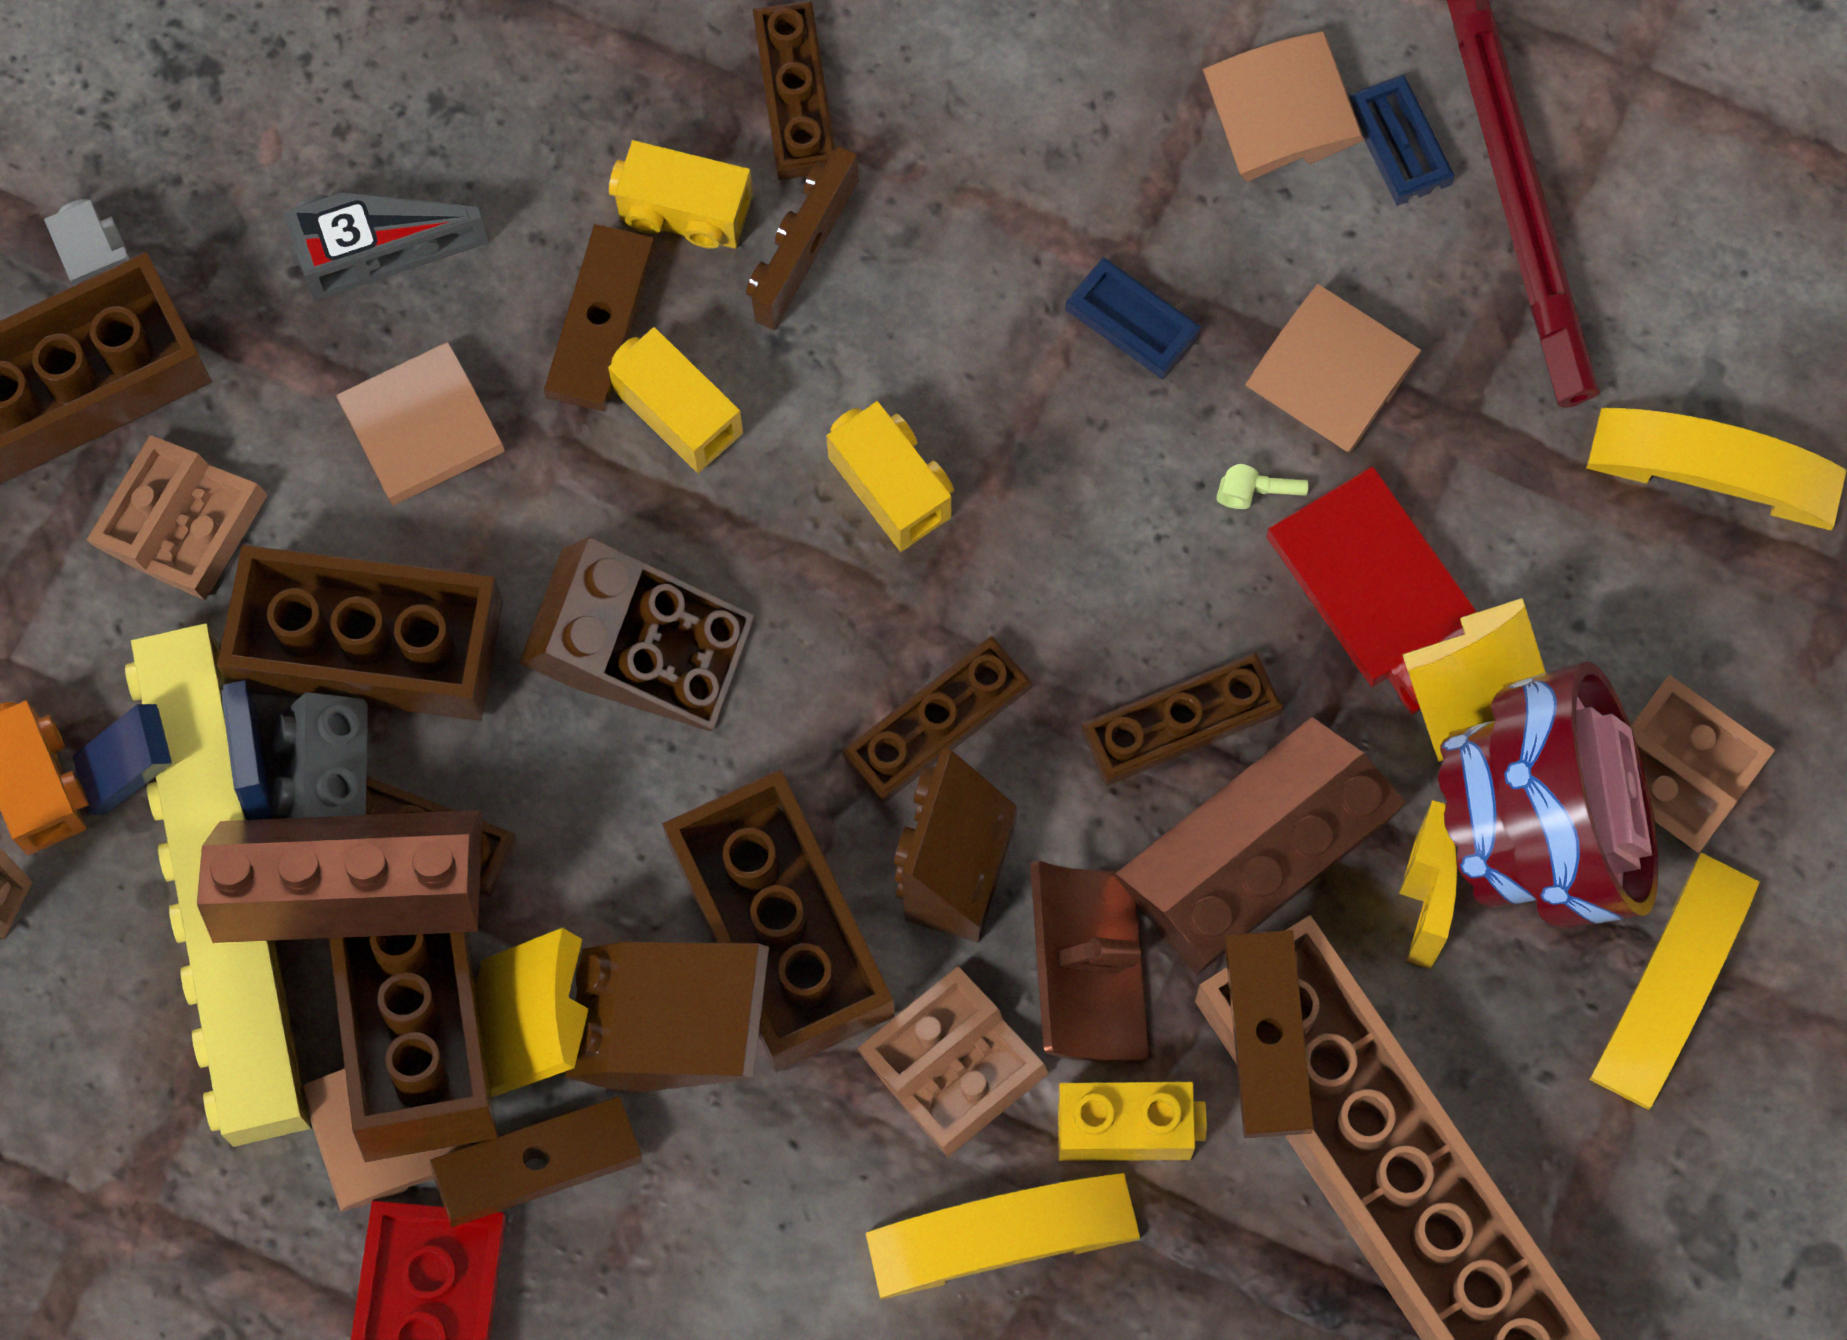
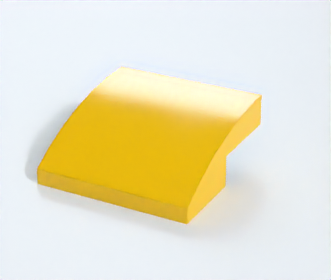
(1464, 673)
(1431, 879)
(527, 1011)

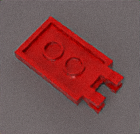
(1372, 578)
(426, 1276)

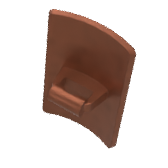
(1088, 965)

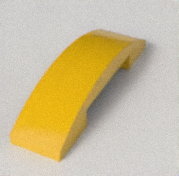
(1718, 459)
(1675, 981)
(1001, 1233)

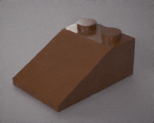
(669, 1014)

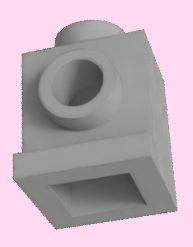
(85, 241)

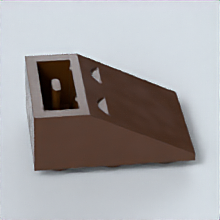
(636, 635)
(956, 851)

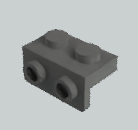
(321, 757)

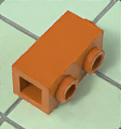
(35, 794)

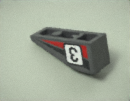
(367, 237)

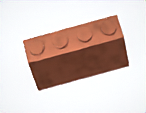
(1259, 842)
(341, 876)

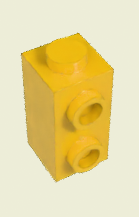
(681, 195)
(675, 399)
(888, 473)
(1129, 1121)

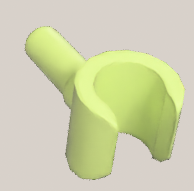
(1242, 481)

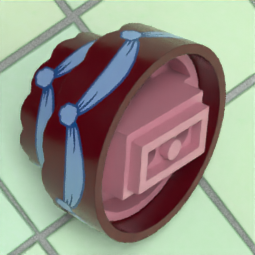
(1553, 802)

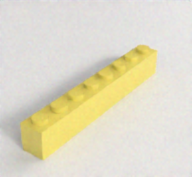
(235, 984)

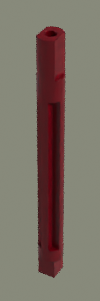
(1524, 203)

